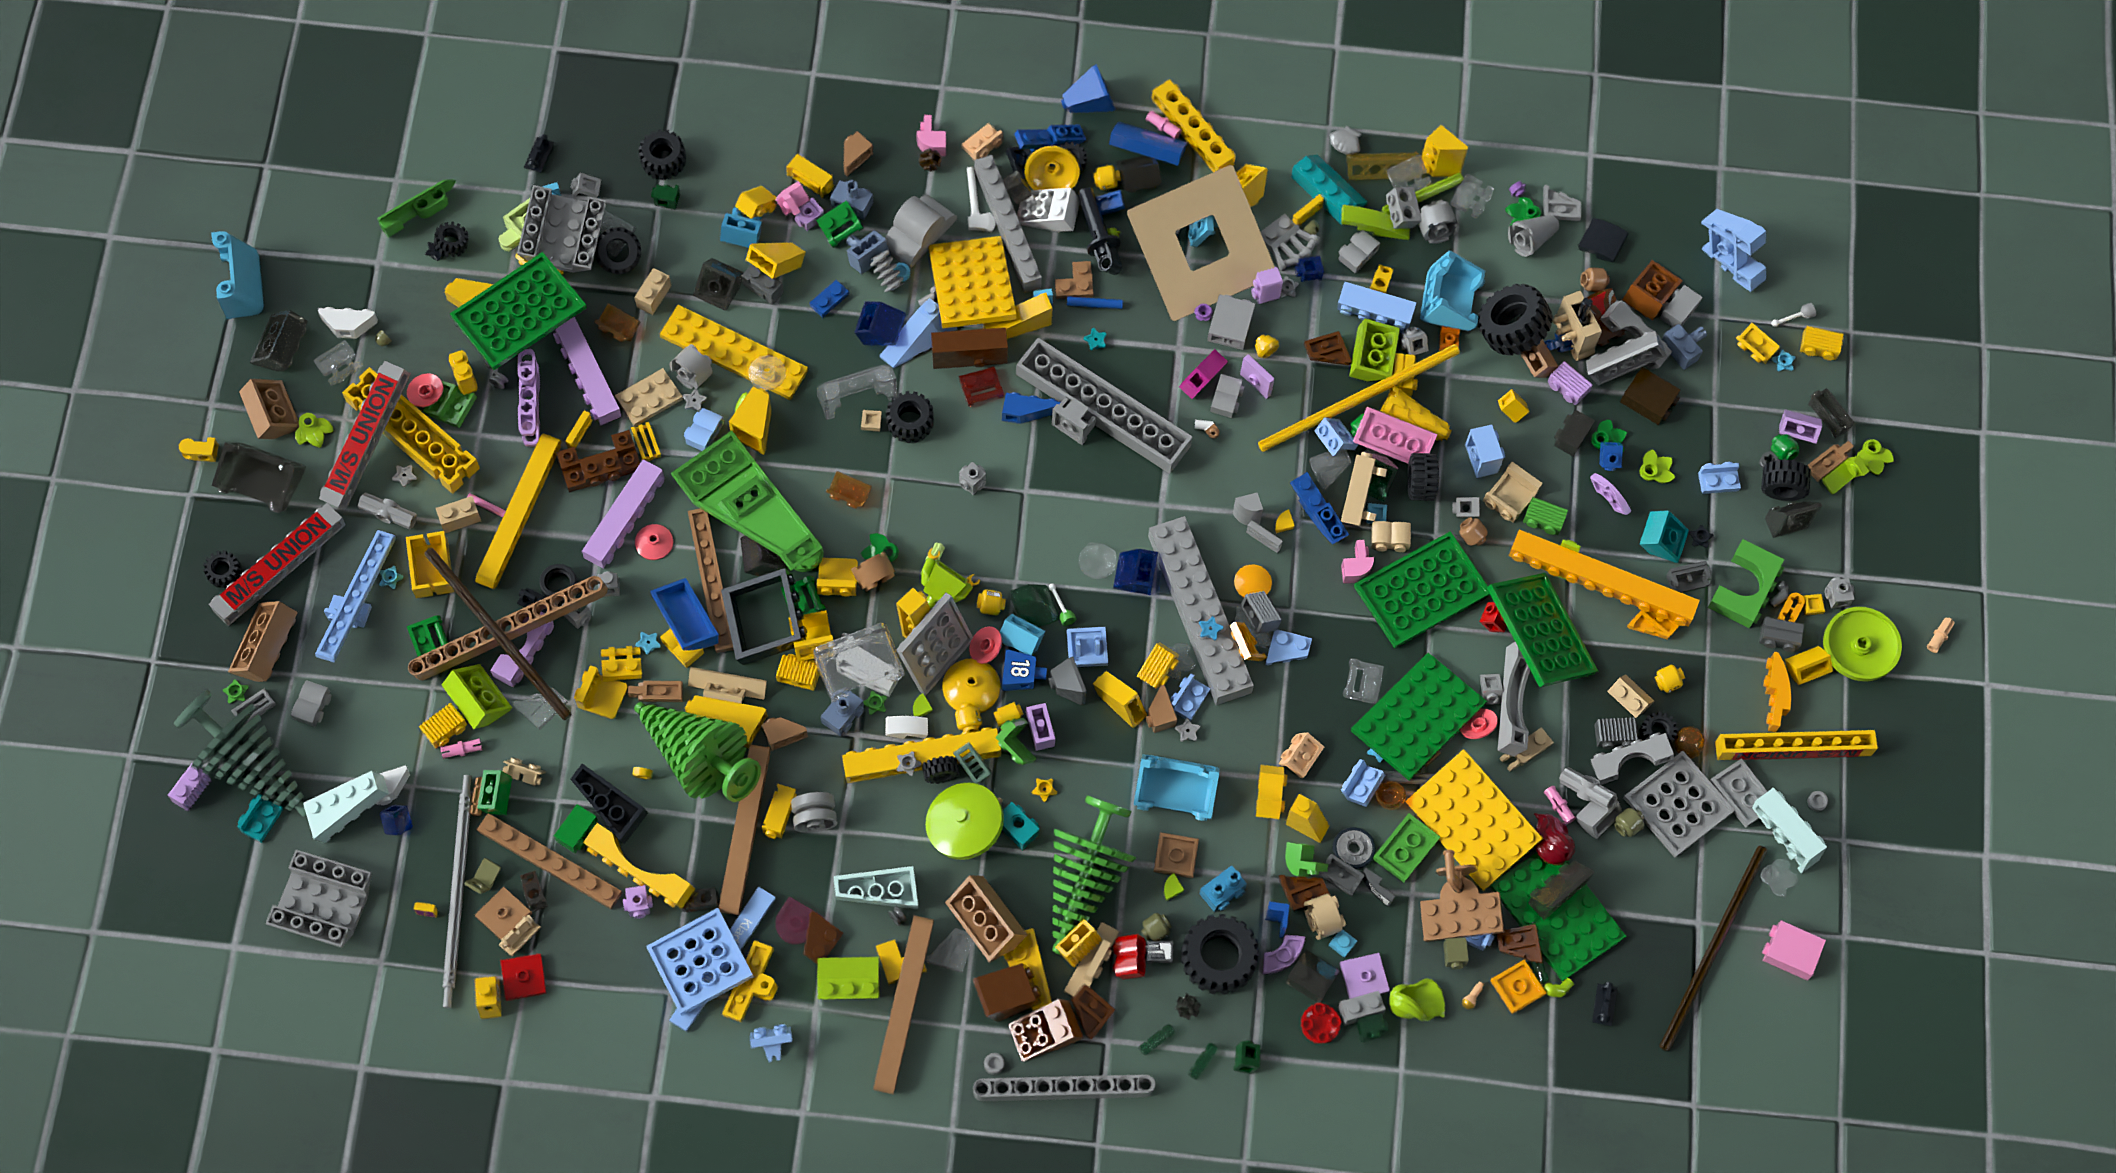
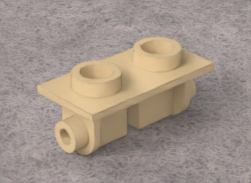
(531, 772)
(516, 939)

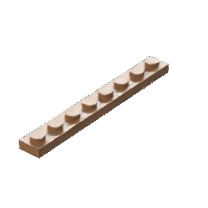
(710, 577)
(549, 861)

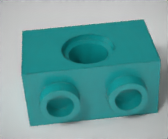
(1020, 836)

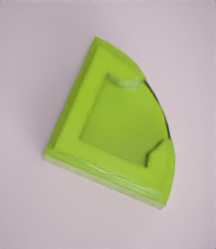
(921, 706)
(1172, 887)

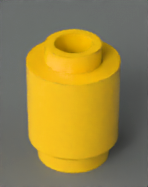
(1007, 712)

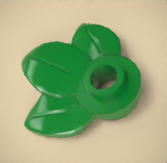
(1521, 210)
(1607, 434)
(879, 544)

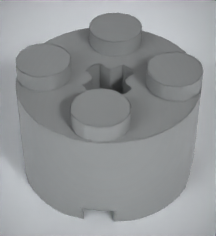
(1438, 222)
(691, 367)

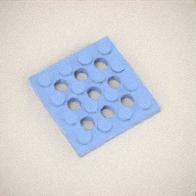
(686, 958)

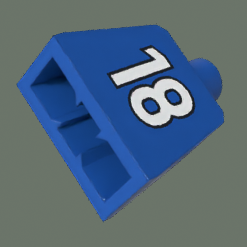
(1020, 671)

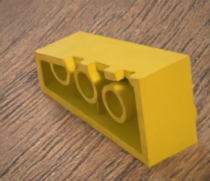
(912, 610)

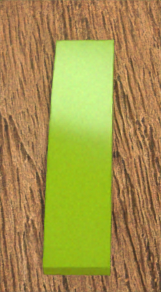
(1373, 221)

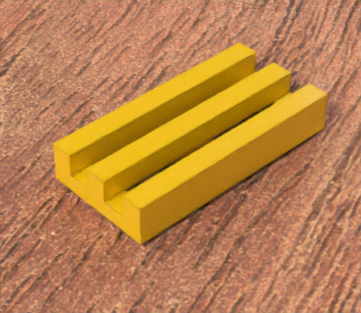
(1308, 210)
(641, 428)
(579, 430)

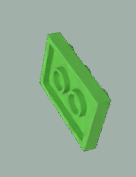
(1406, 847)

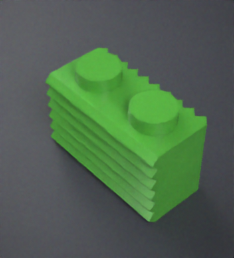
(1545, 516)

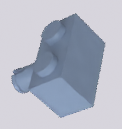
(859, 199)
(863, 250)
(1684, 345)
(842, 713)

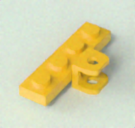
(742, 994)

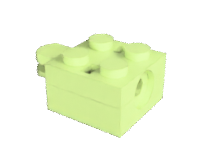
(514, 223)

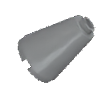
(1532, 233)

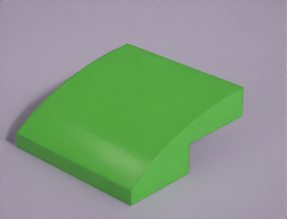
(451, 406)

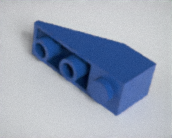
(1026, 408)

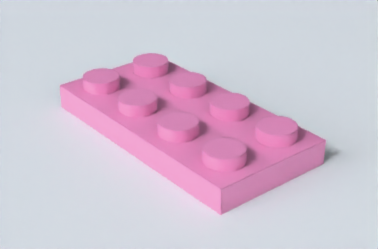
(1392, 435)

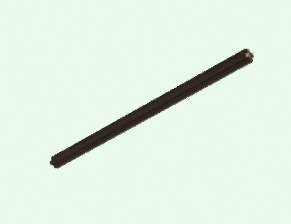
(498, 634)
(1713, 948)

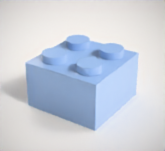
(1484, 451)

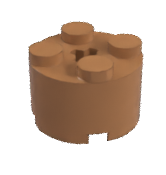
(873, 570)

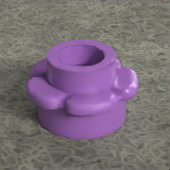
(1517, 189)
(1203, 308)

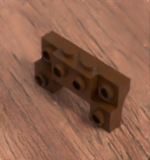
(599, 467)

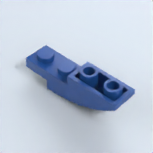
(1053, 136)
(1318, 510)

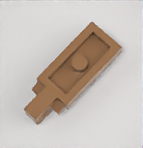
(1829, 460)
(657, 691)

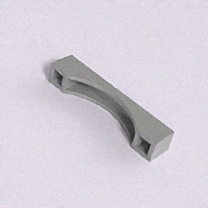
(1512, 731)

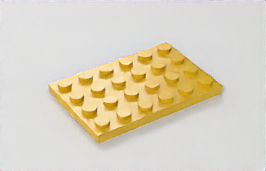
(972, 282)
(1474, 819)

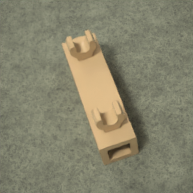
(1358, 489)

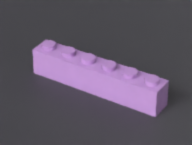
(587, 372)
(623, 514)

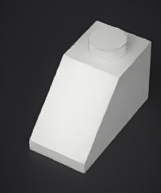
(394, 780)

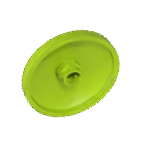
(1862, 643)
(964, 821)

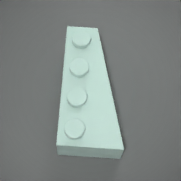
(339, 806)
(1790, 829)
(879, 887)

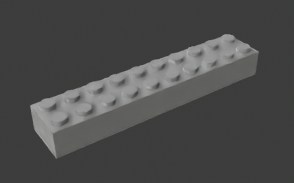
(1114, 410)
(1198, 602)

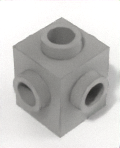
(1414, 341)
(972, 478)
(1839, 592)

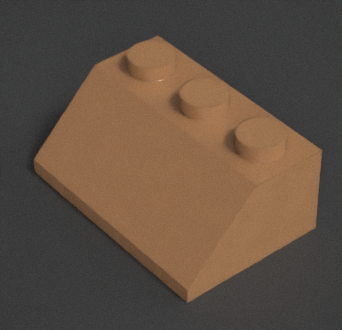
(269, 408)

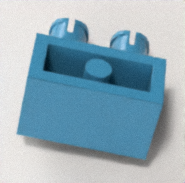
(739, 229)
(1223, 889)

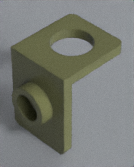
(484, 876)

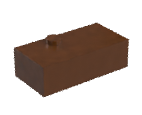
(969, 348)

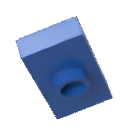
(1110, 202)

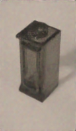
(1834, 408)

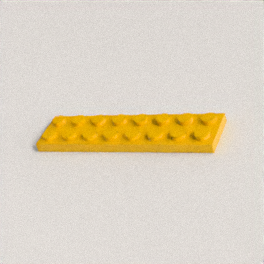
(727, 347)

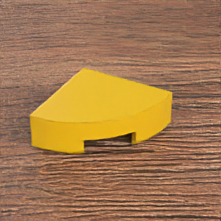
(1284, 522)

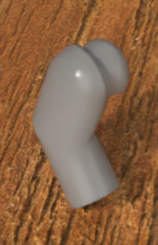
(932, 295)

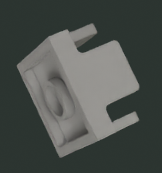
(1068, 419)

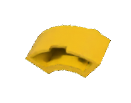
(1270, 792)

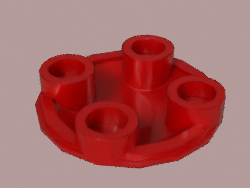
(1320, 1023)

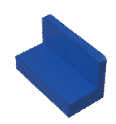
(1279, 913)

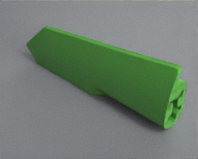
(394, 219)

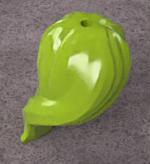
(1418, 1000)

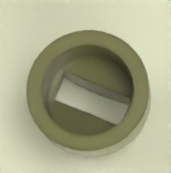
(1312, 227)
(382, 339)

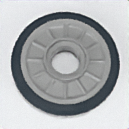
(1359, 837)

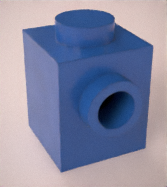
(1610, 455)

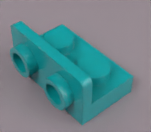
(259, 818)

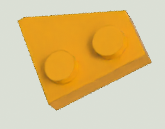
(1651, 624)
(1246, 642)

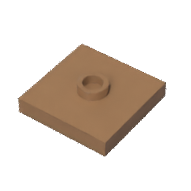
(502, 913)

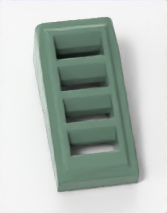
(979, 776)

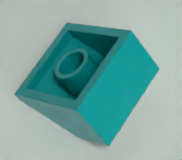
(1664, 536)

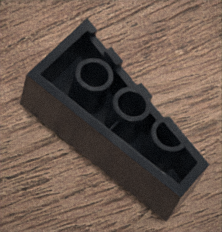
(614, 806)

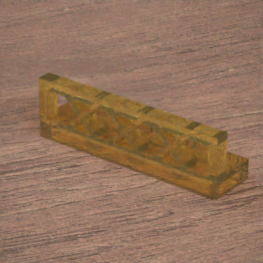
(1375, 159)

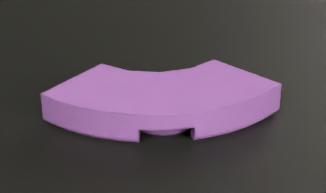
(1610, 493)
(1284, 955)

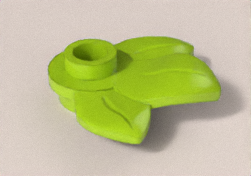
(314, 432)
(1875, 459)
(1658, 466)

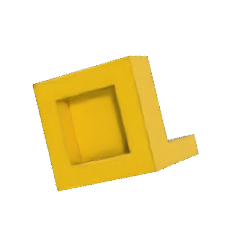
(1513, 406)

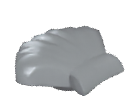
(1346, 140)

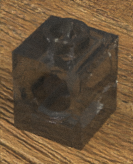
(1017, 187)

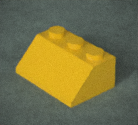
(1443, 153)

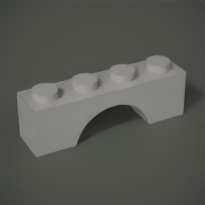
(1622, 317)
(1655, 749)

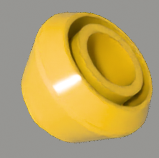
(1266, 346)

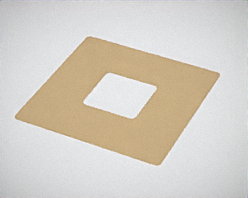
(1161, 217)

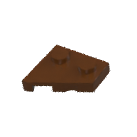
(1328, 349)
(1302, 889)
(820, 937)
(1521, 943)
(1091, 1010)

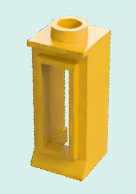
(810, 175)
(778, 812)

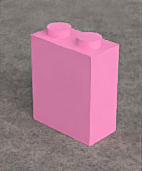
(1793, 950)

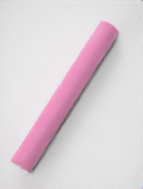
(488, 506)

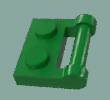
(836, 219)
(809, 583)
(421, 635)

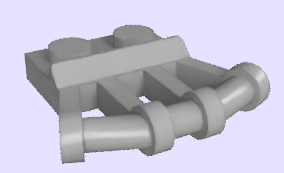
(1283, 231)

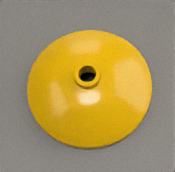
(1042, 176)
(980, 694)

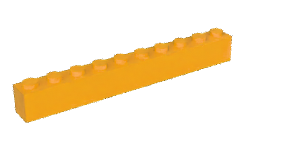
(1604, 578)

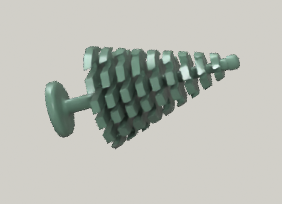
(231, 744)

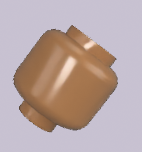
(1594, 279)
(1473, 531)

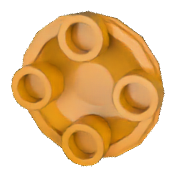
(1252, 580)

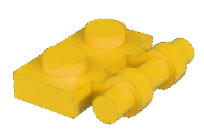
(621, 668)

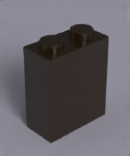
(1651, 396)

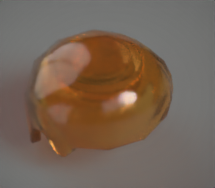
(1690, 741)
(1390, 795)

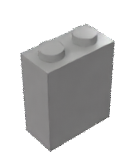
(1231, 321)

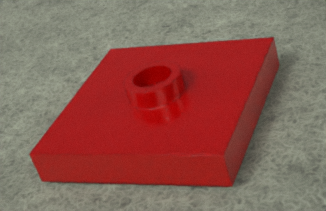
(523, 977)

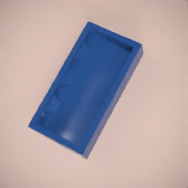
(1147, 143)
(685, 615)

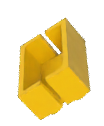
(424, 576)

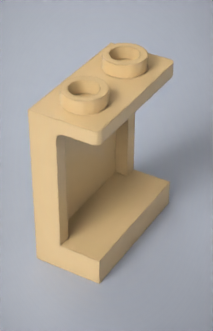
(1512, 492)

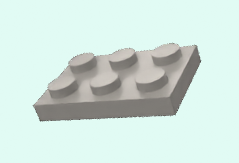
(1740, 789)

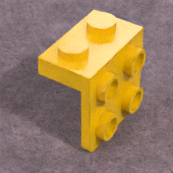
(836, 577)
(598, 695)

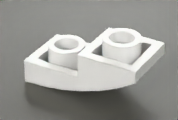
(906, 726)

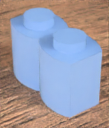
(704, 429)

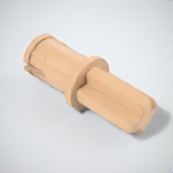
(1940, 635)

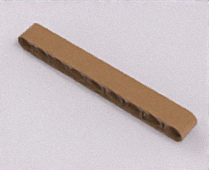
(743, 838)
(903, 1005)

